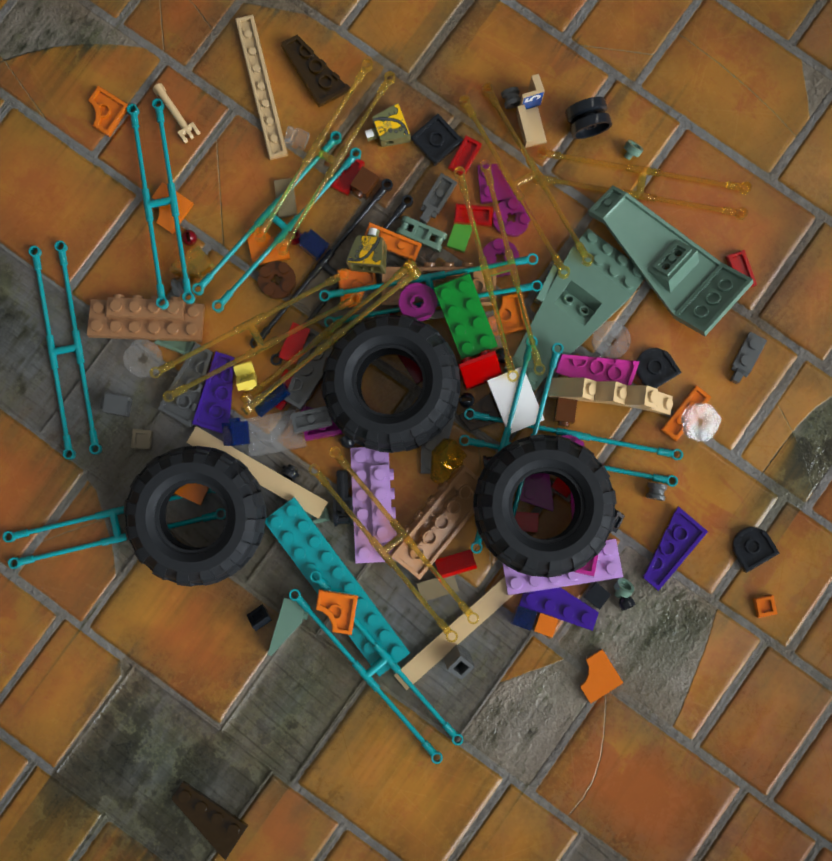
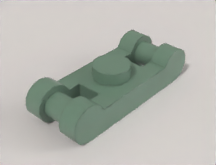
(422, 233)

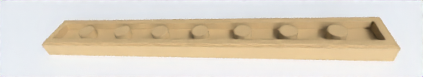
(261, 87)
(265, 476)
(441, 646)

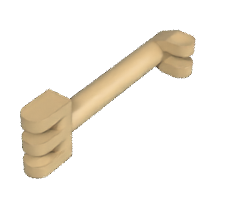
(160, 91)

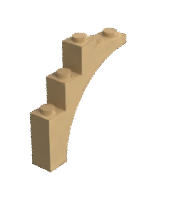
(612, 393)

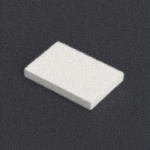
(503, 394)

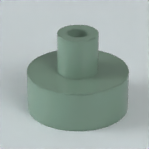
(632, 149)
(623, 588)

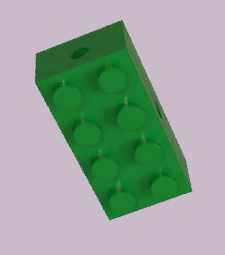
(465, 316)

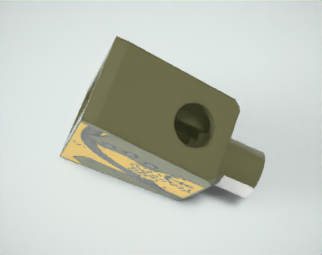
(389, 127)
(368, 253)

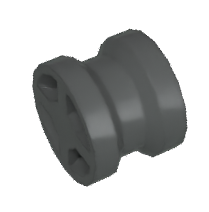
(511, 97)
(177, 286)
(656, 491)

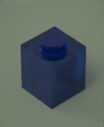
(313, 244)
(235, 432)
(523, 617)

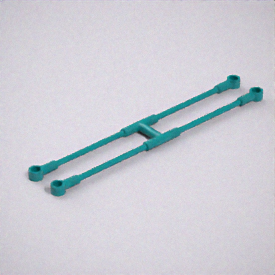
(149, 204)
(280, 223)
(428, 279)
(76, 347)
(507, 431)
(583, 436)
(118, 537)
(367, 674)

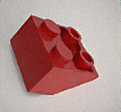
(479, 370)

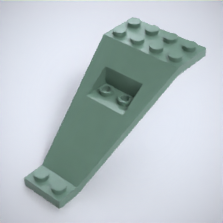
(695, 286)
(579, 303)

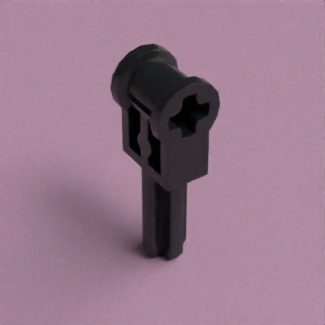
(342, 491)

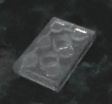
(273, 434)

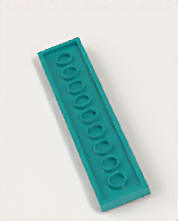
(313, 552)

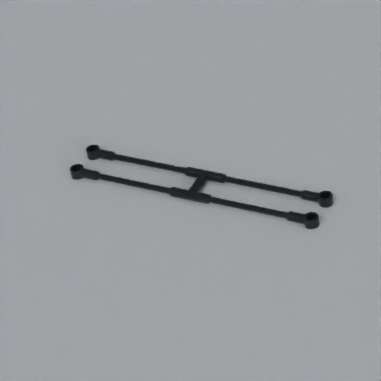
(322, 264)

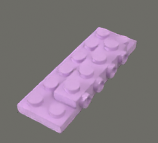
(375, 472)
(607, 568)

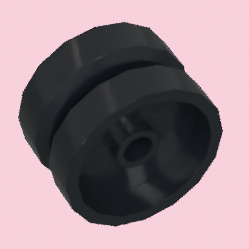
(588, 117)

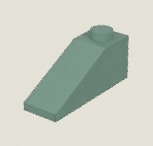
(289, 619)

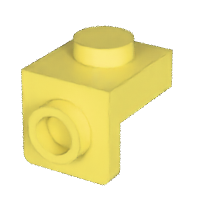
(245, 376)

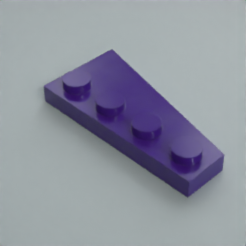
(216, 397)
(675, 545)
(560, 605)

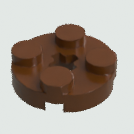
(285, 286)

